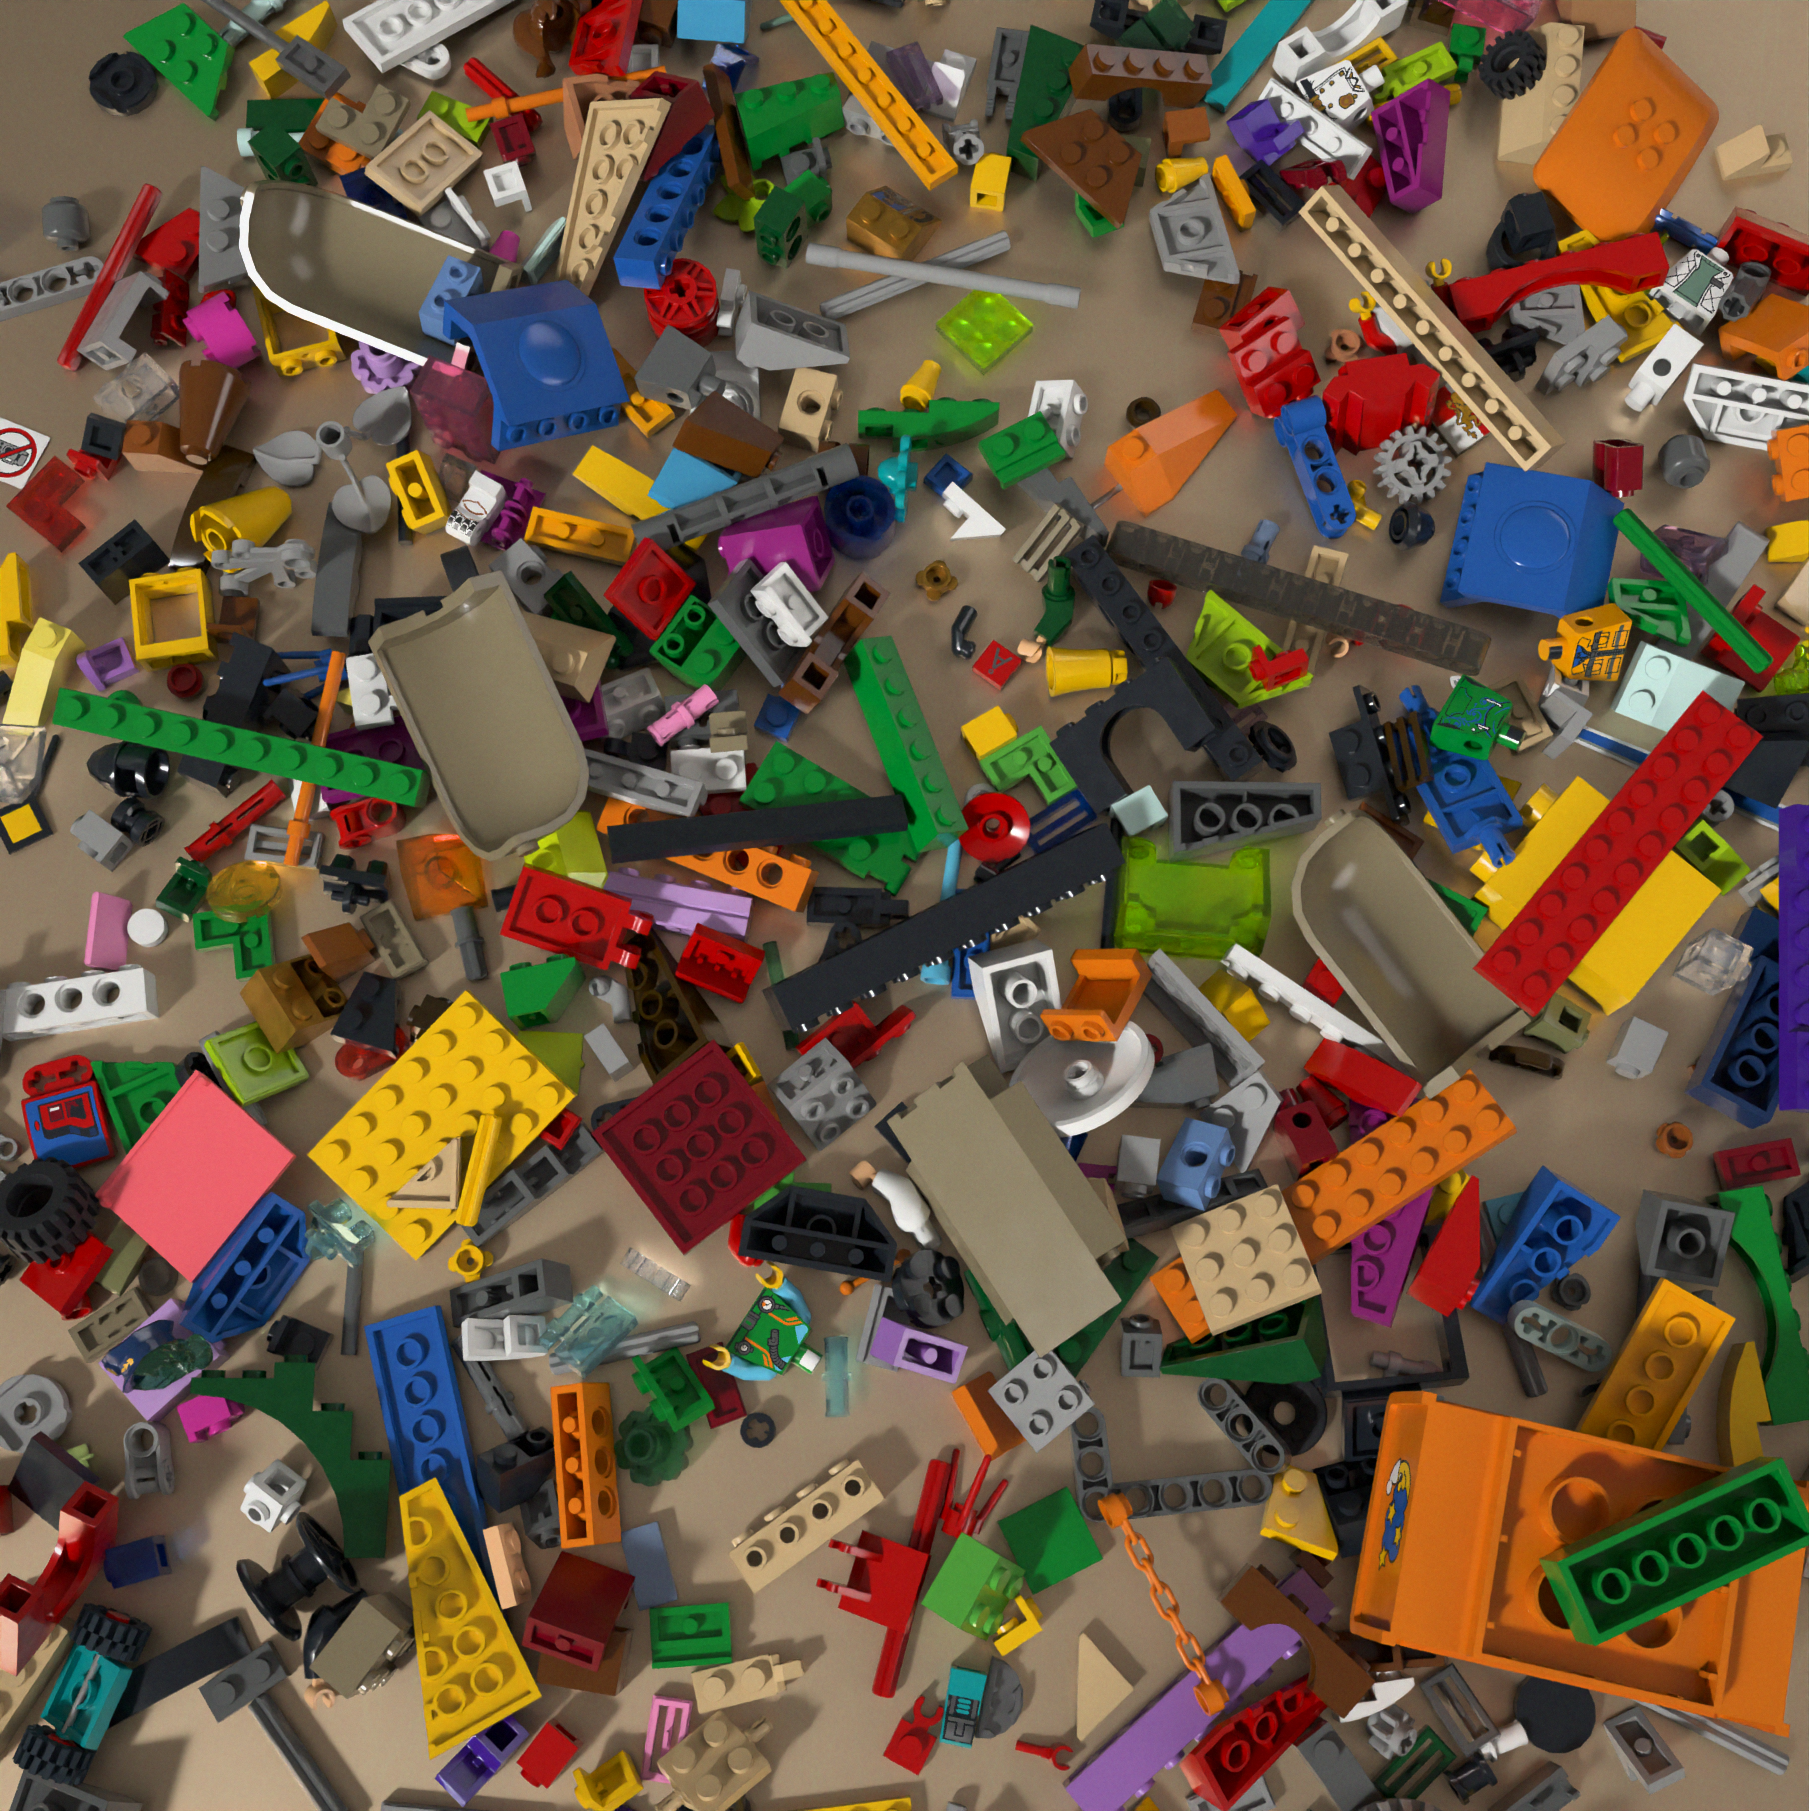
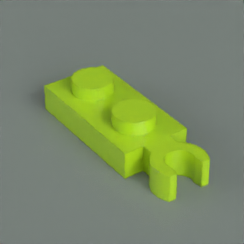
(1406, 73)

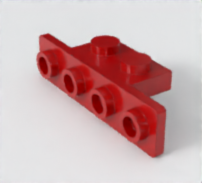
(856, 1035)

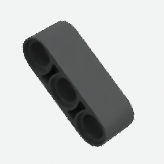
(1262, 1432)

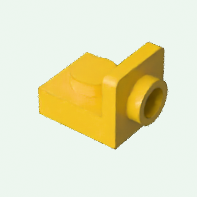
(1014, 1633)

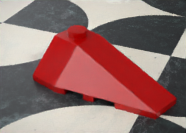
(1249, 1743)

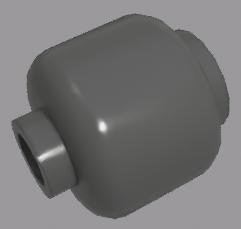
(65, 223)
(1684, 461)

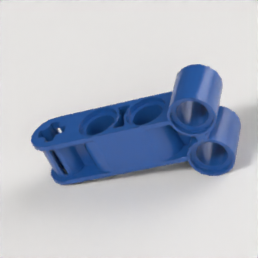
(1301, 428)

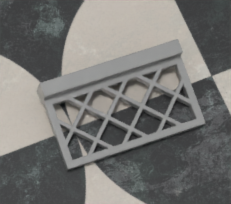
(1200, 1021)

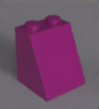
(785, 534)

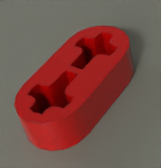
(58, 1070)

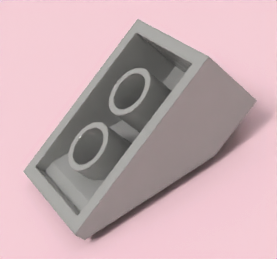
(787, 337)

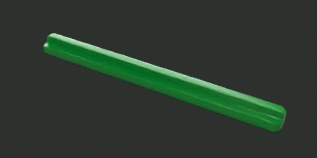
(1693, 591)

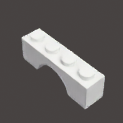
(1313, 51)

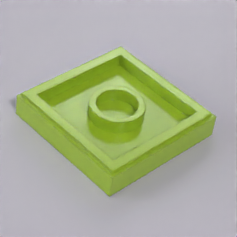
(252, 1065)

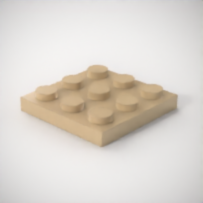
(1245, 1260)

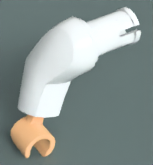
(906, 1202)

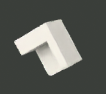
(507, 185)

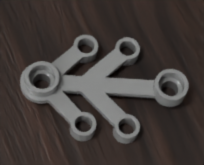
(261, 561)

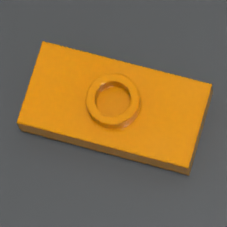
(1233, 193)

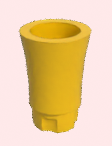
(1084, 669)

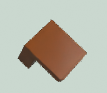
(1183, 128)

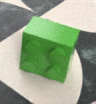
(974, 1587)

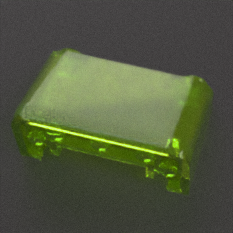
(1192, 905)

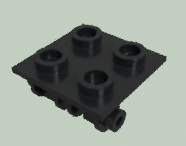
(1776, 714)

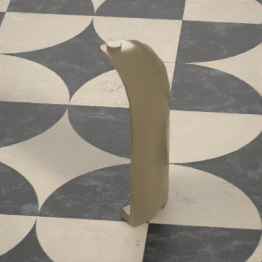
(355, 267)
(485, 718)
(1399, 951)

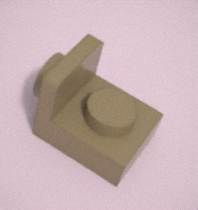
(728, 731)

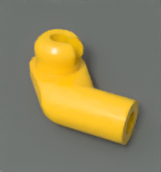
(1363, 513)

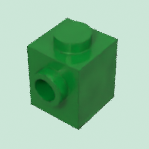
(815, 193)

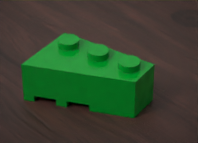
(787, 115)

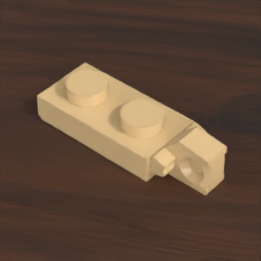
(743, 1681)

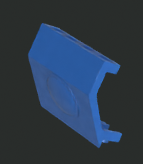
(541, 361)
(1532, 542)

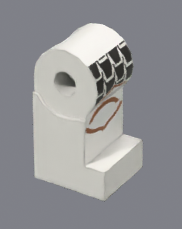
(477, 509)

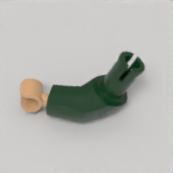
(1058, 607)

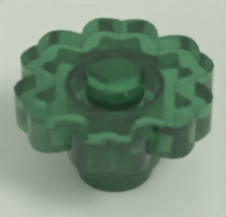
(651, 1448)

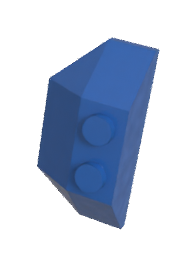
(249, 1273)

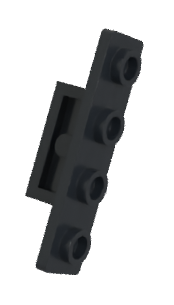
(1366, 760)

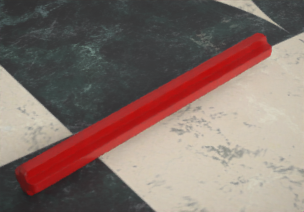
(111, 271)
(920, 1539)

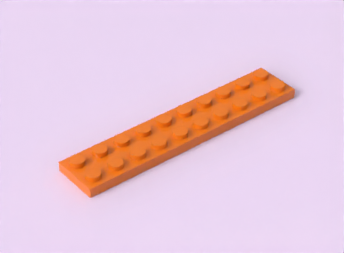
(1370, 1180)

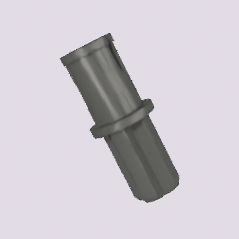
(469, 943)

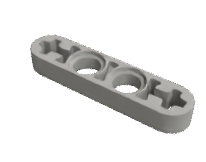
(41, 282)

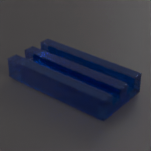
(1083, 807)

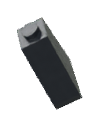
(1770, 767)

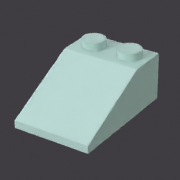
(1664, 684)

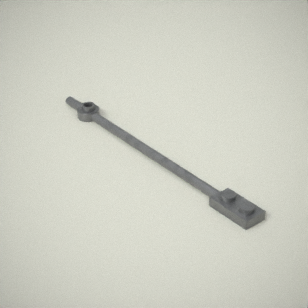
(296, 58)

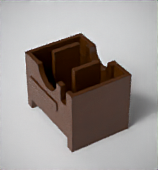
(608, 1679)

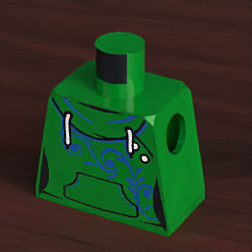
(1475, 721)

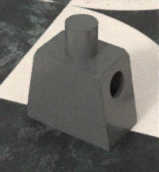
(678, 371)

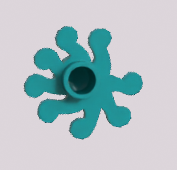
(900, 476)

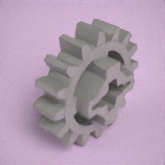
(1412, 451)

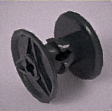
(297, 1577)

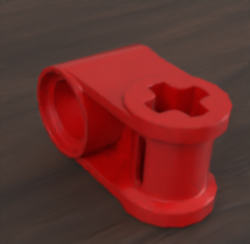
(360, 822)

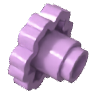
(381, 369)

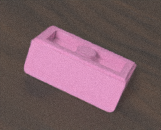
(107, 932)

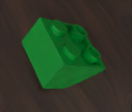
(698, 647)
(542, 991)

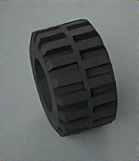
(45, 1210)

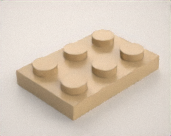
(423, 163)

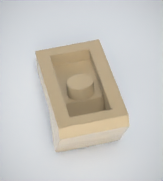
(1753, 154)

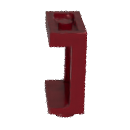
(577, 1611)

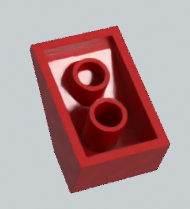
(1449, 1267)

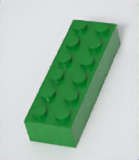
(1678, 1550)

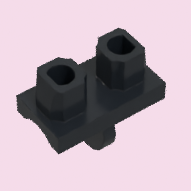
(1513, 352)
(354, 886)

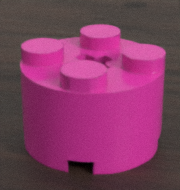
(222, 332)

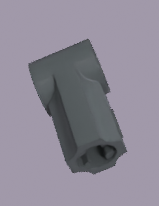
(1745, 290)

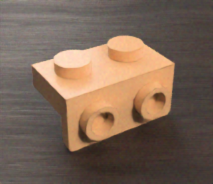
(507, 1565)

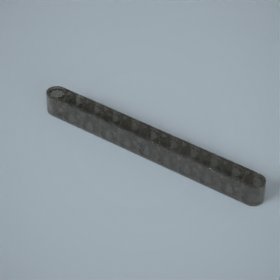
(1299, 598)

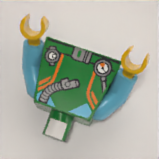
(770, 1334)

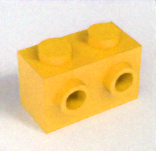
(420, 492)

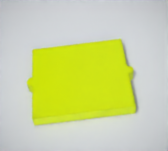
(559, 1052)

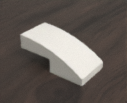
(503, 1339)

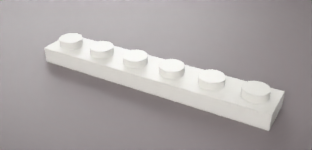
(1306, 1006)

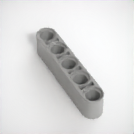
(1723, 582)

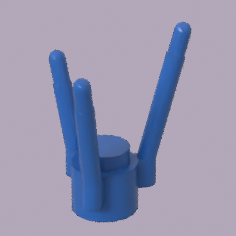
(320, 669)

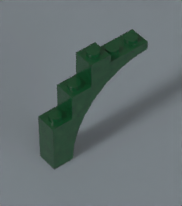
(358, 1484)

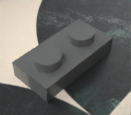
(244, 1681)

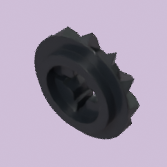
(1273, 745)

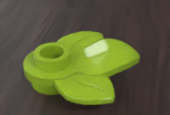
(734, 208)

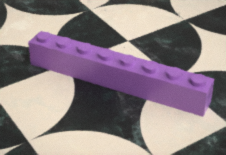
(1174, 1716)

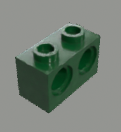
(281, 156)
(780, 227)

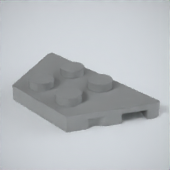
(219, 231)
(1194, 235)

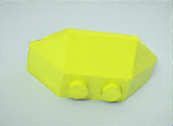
(573, 852)

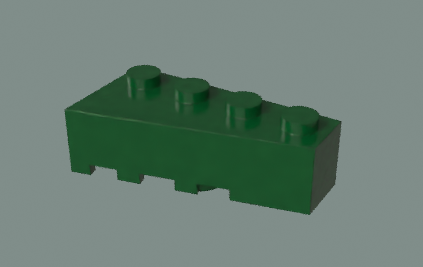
(1042, 94)

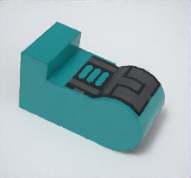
(962, 1706)

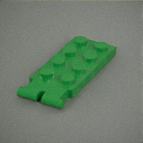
(793, 780)

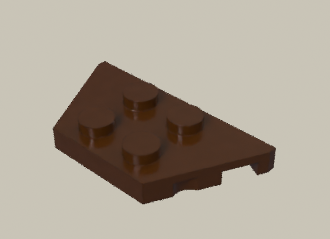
(1090, 160)

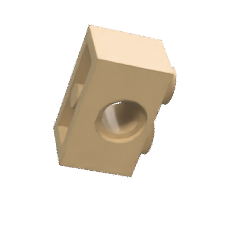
(807, 390)

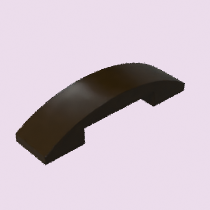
(217, 483)

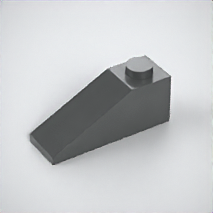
(517, 1291)
(1335, 1767)

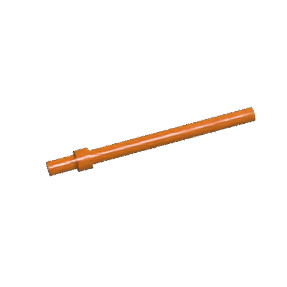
(502, 108)
(298, 828)

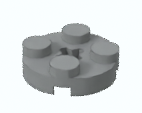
(34, 1390)

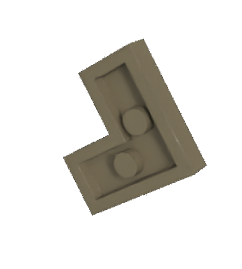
(366, 131)

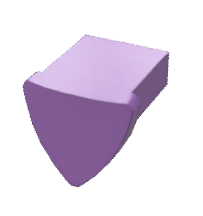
(107, 663)

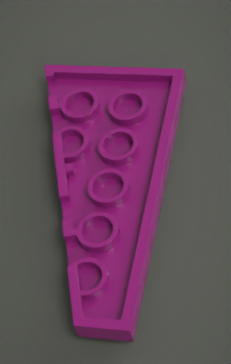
(1387, 1249)

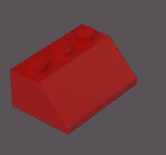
(1771, 243)

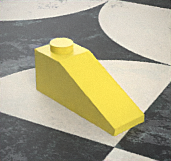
(42, 669)

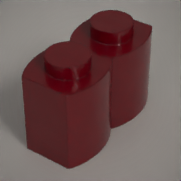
(1618, 466)

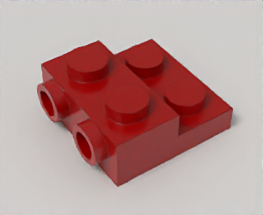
(1274, 368)

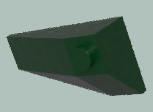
(1270, 1349)

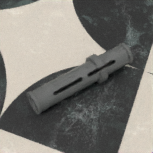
(496, 1397)

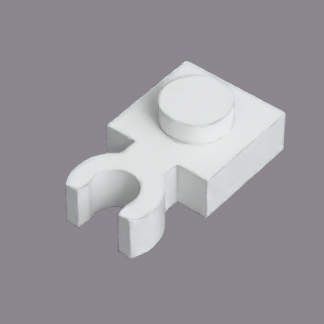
(732, 296)

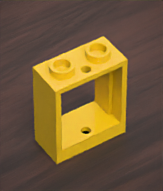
(294, 361)
(171, 653)

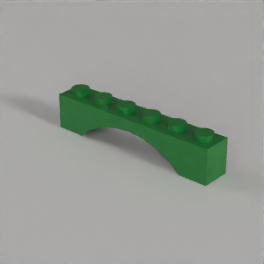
(1759, 1248)

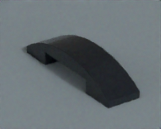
(1115, 17)
(182, 1667)

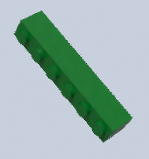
(905, 743)

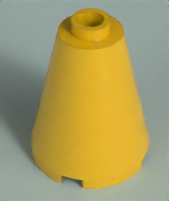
(246, 516)

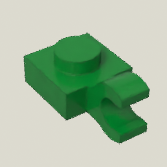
(1466, 48)

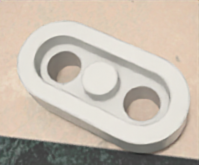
(423, 62)

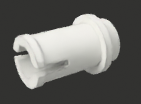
(1511, 1737)

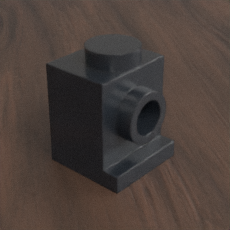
(294, 712)

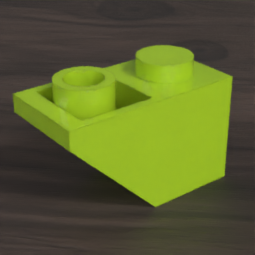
(1711, 856)

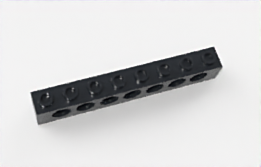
(1147, 640)

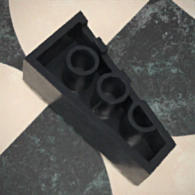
(237, 703)

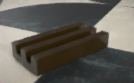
(1393, 743)

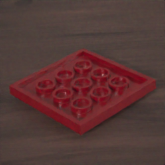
(699, 1147)

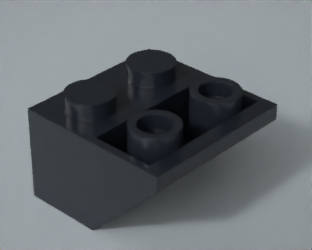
(1347, 1496)

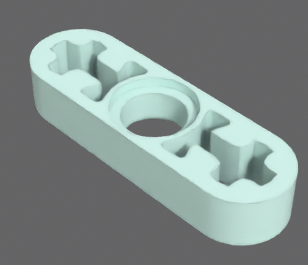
(1549, 1323)

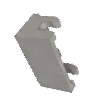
(881, 1305)

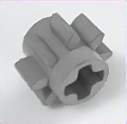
(1391, 1731)

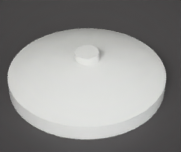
(1086, 1081)

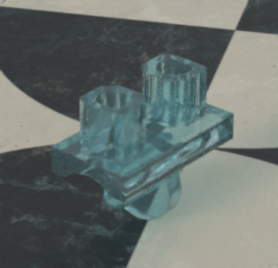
(330, 1236)

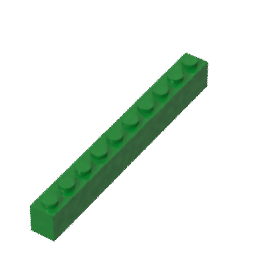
(241, 747)

